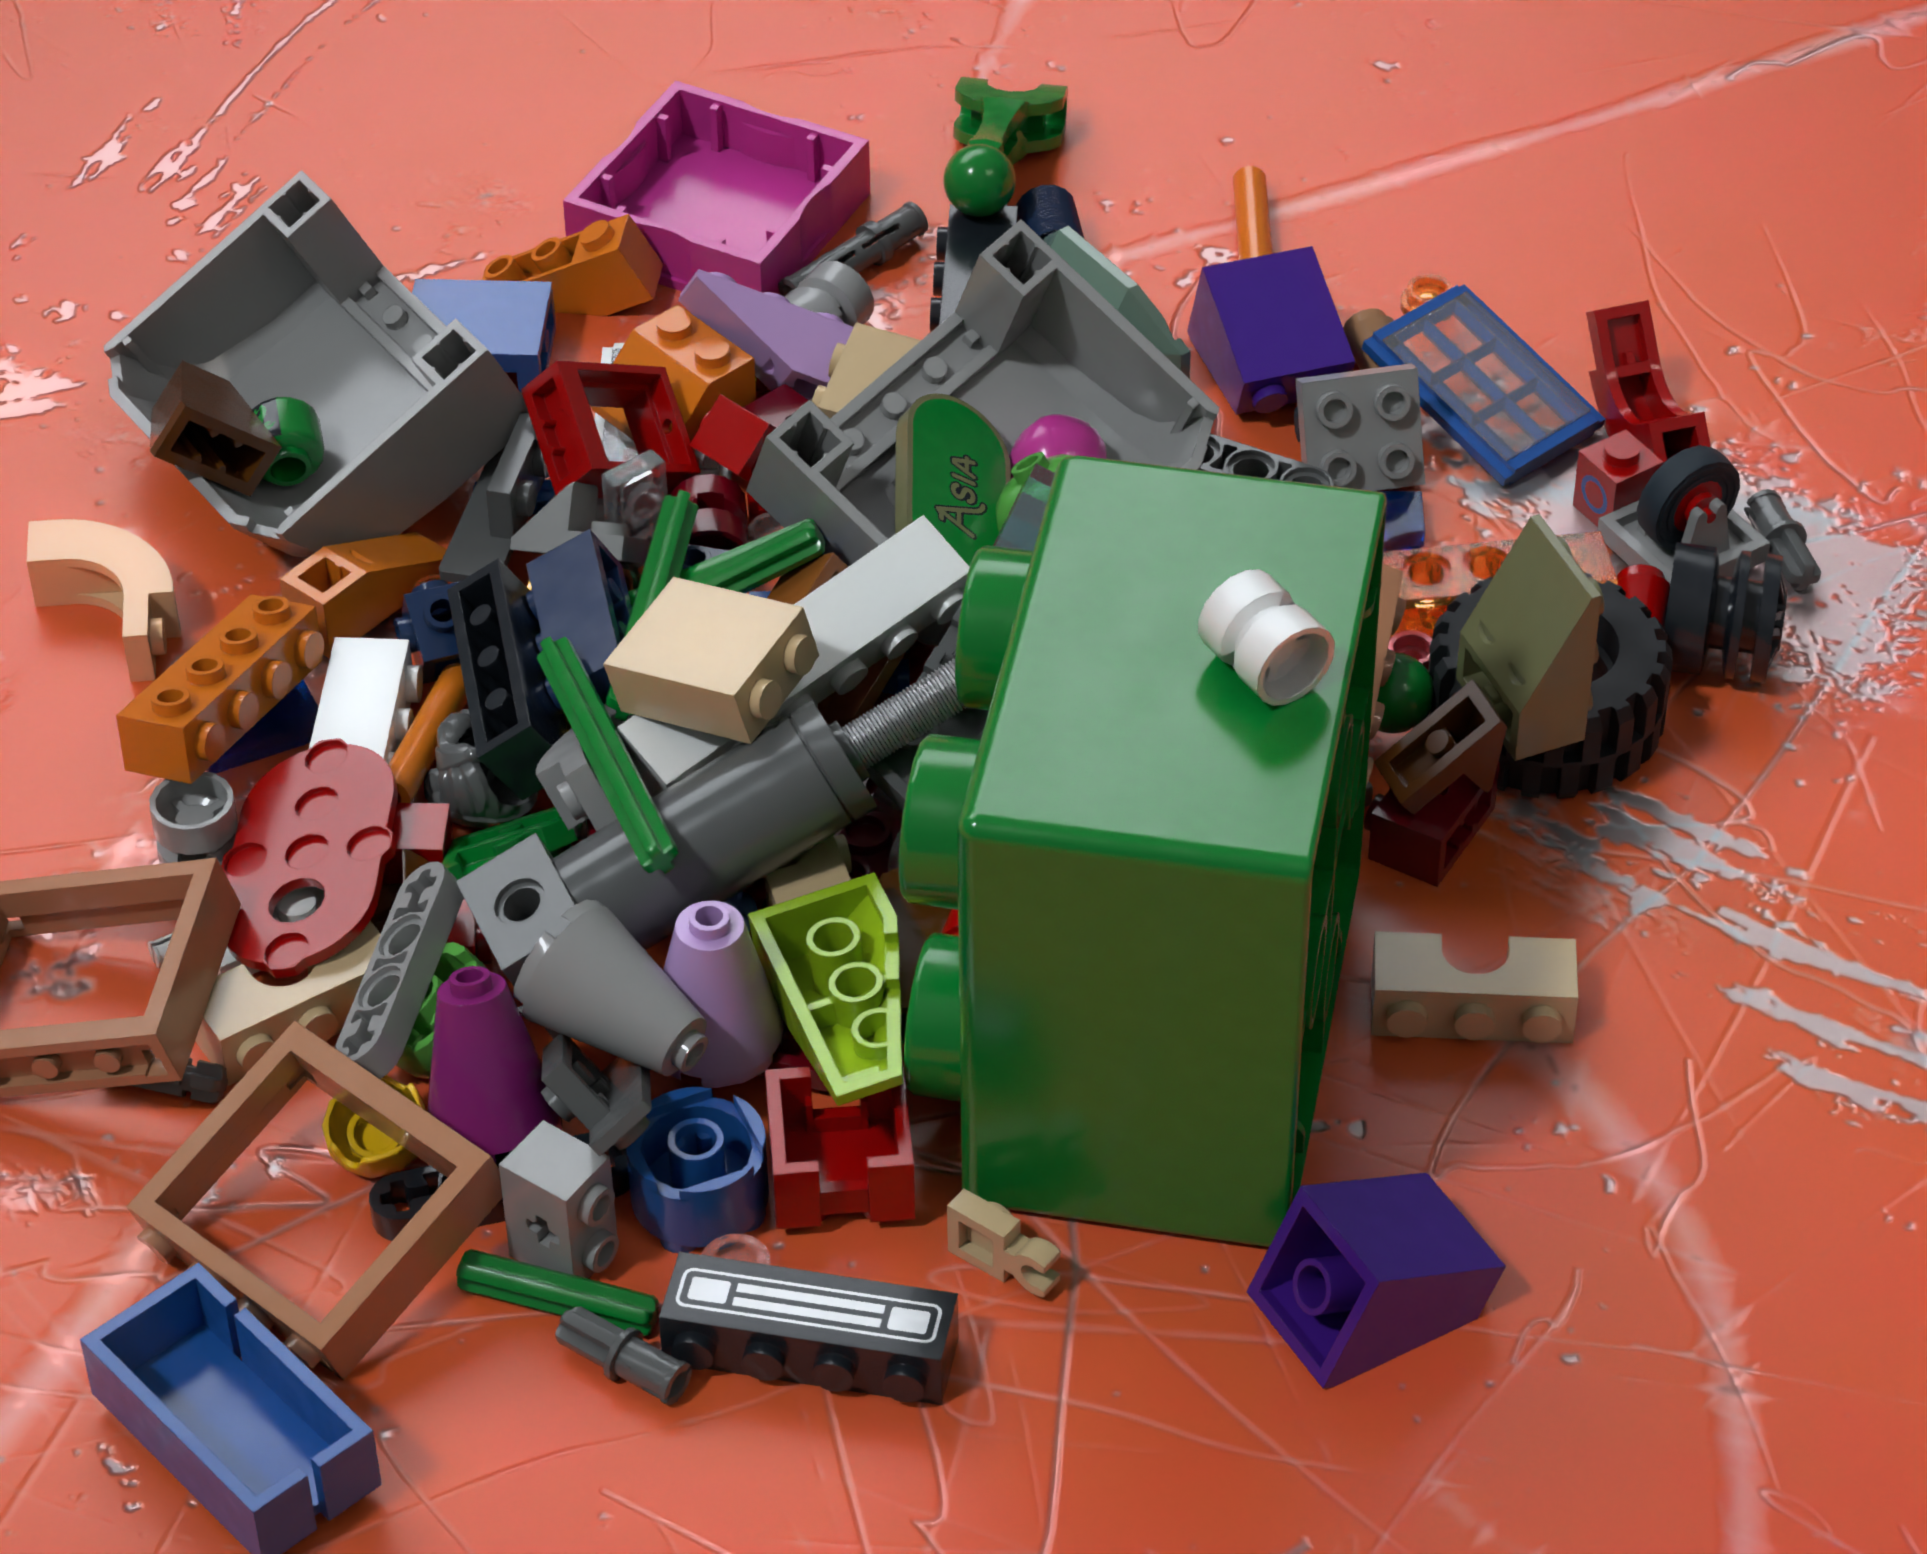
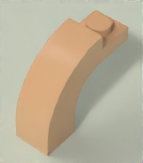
(108, 569)

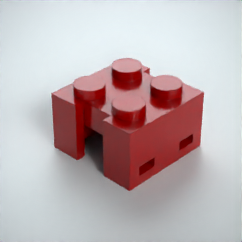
(838, 1155)

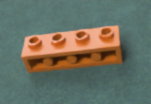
(220, 688)

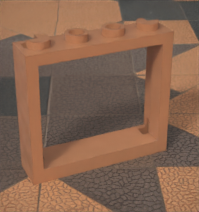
(119, 1049)
(404, 1265)

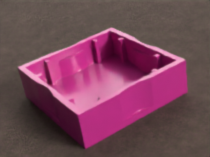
(726, 188)

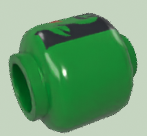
(298, 433)

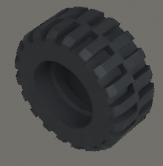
(1627, 691)

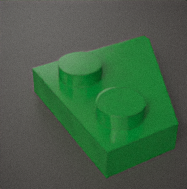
(478, 848)

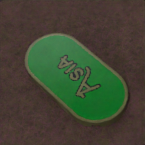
(950, 471)

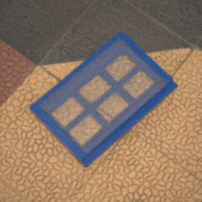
(1486, 384)

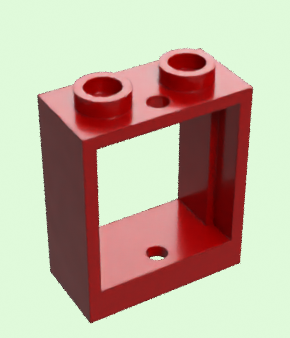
(568, 433)

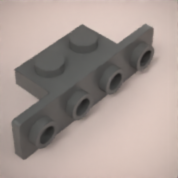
(498, 505)
(606, 1101)

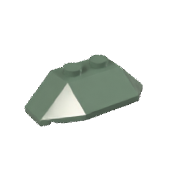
(1120, 292)

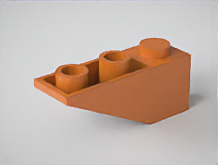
(590, 271)
(360, 581)

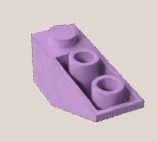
(784, 339)

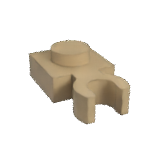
(993, 1242)

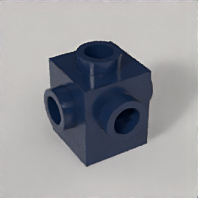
(429, 628)

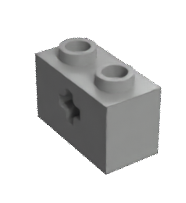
(559, 1203)

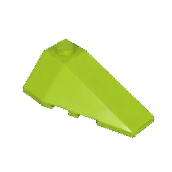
(838, 982)

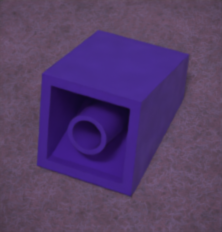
(1265, 326)
(1371, 1273)

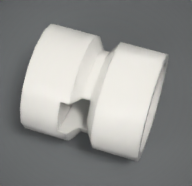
(1266, 637)

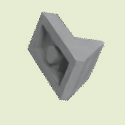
(570, 515)

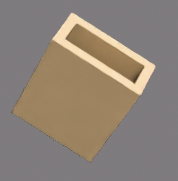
(712, 659)

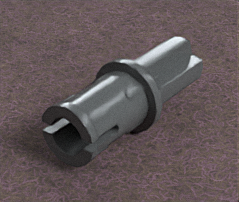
(1785, 537)
(624, 1354)

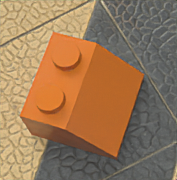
(697, 363)

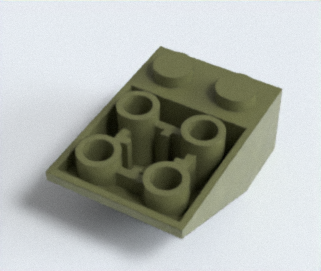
(1535, 643)

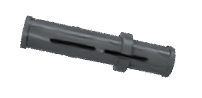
(890, 233)

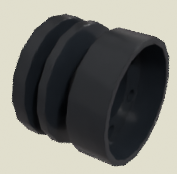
(1724, 611)

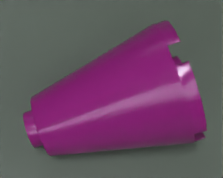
(485, 1064)

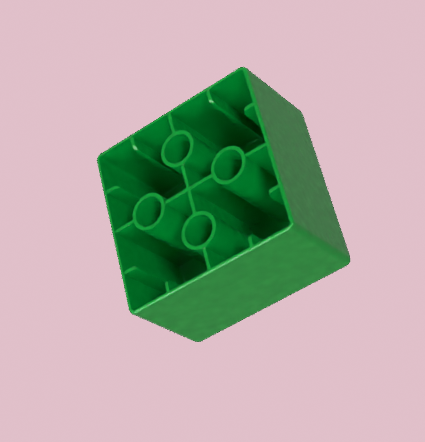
(1143, 853)

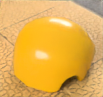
(362, 1146)

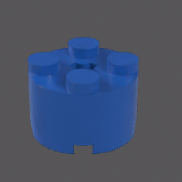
(698, 1169)

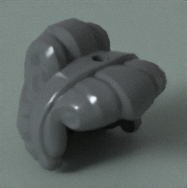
(465, 783)

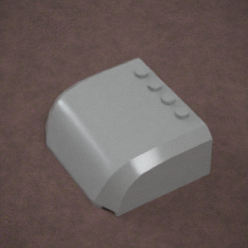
(316, 317)
(1015, 349)

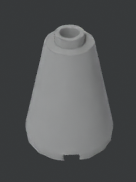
(609, 993)

